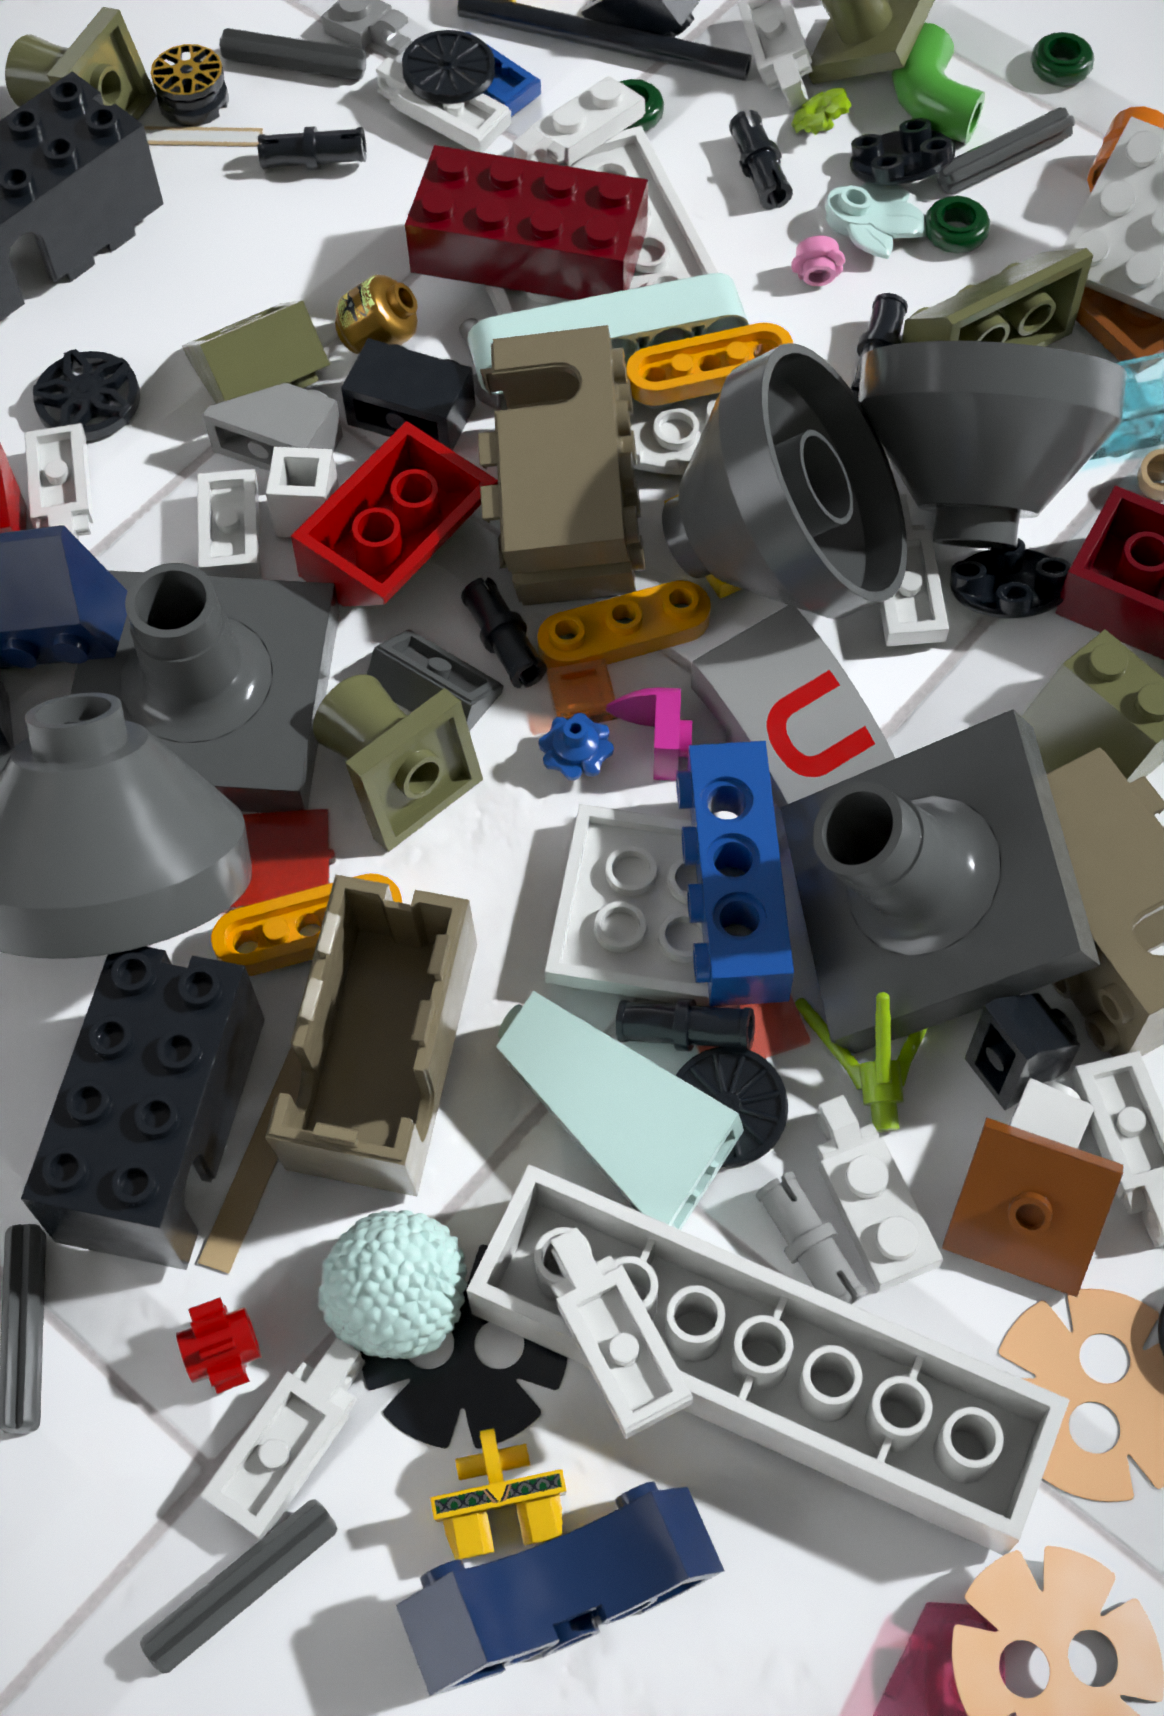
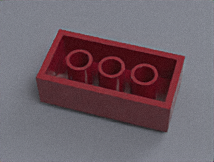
(526, 224)
(1121, 574)

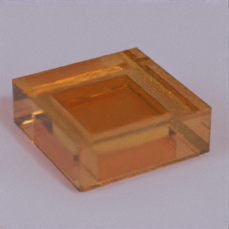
(582, 689)

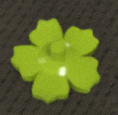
(820, 110)

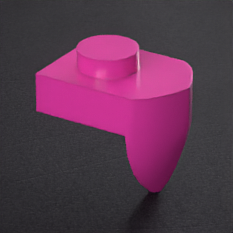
(658, 709)

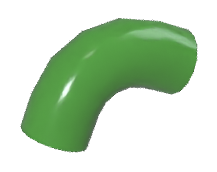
(930, 94)

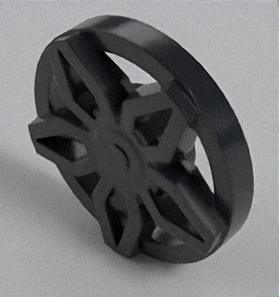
(87, 393)

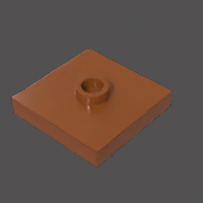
(1032, 1206)

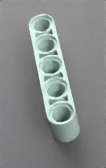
(634, 316)

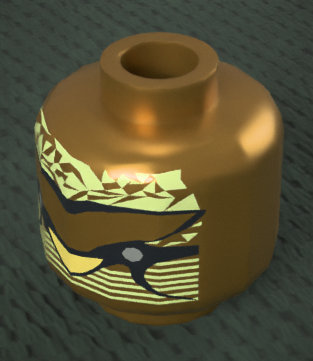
(376, 311)

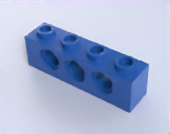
(751, 966)

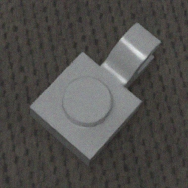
(367, 22)

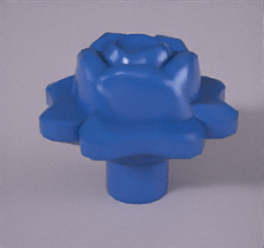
(576, 746)

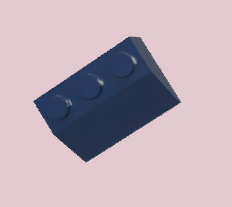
(56, 600)

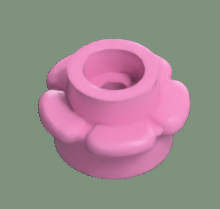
(818, 260)

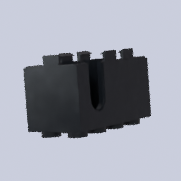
(71, 178)
(143, 1103)

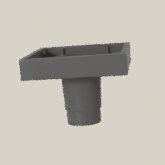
(225, 676)
(937, 883)

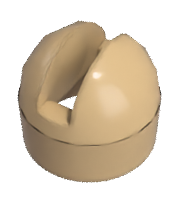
(1152, 470)

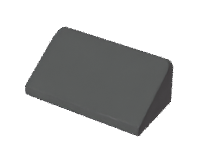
(417, 669)

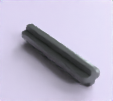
(293, 53)
(1006, 150)
(22, 1328)
(238, 1586)

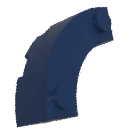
(548, 1596)

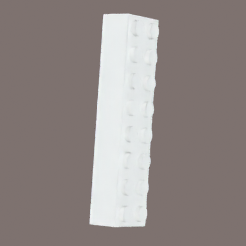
(791, 1364)

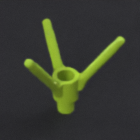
(879, 1079)

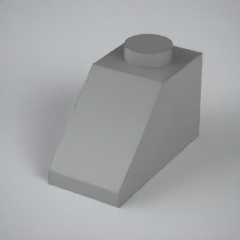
(271, 418)

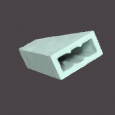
(629, 1116)

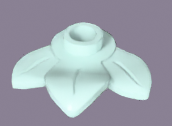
(874, 216)

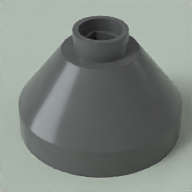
(988, 428)
(791, 491)
(109, 836)

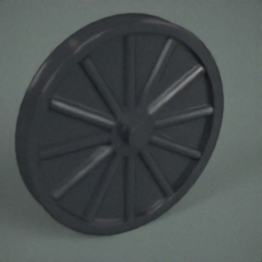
(448, 66)
(748, 1087)

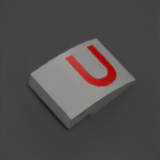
(793, 693)

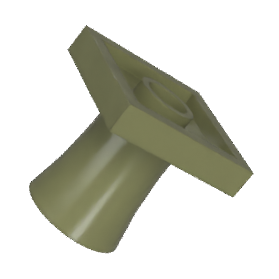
(866, 37)
(99, 55)
(398, 762)

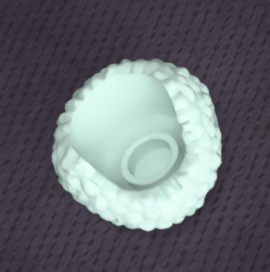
(393, 1285)

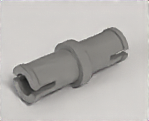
(810, 1239)

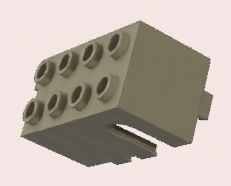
(563, 466)
(1120, 877)
(375, 1036)

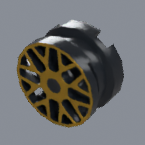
(189, 89)

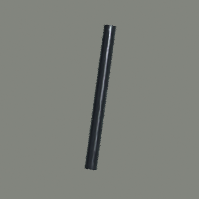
(608, 36)

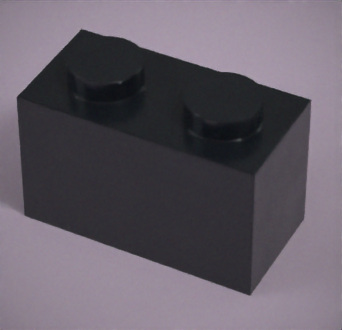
(403, 385)

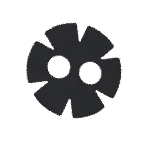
(491, 1396)

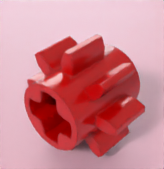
(218, 1345)

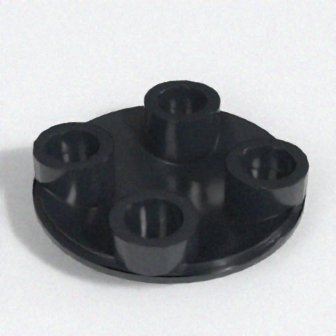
(901, 155)
(1009, 582)

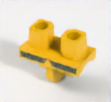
(466, 1510)

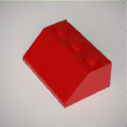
(388, 518)

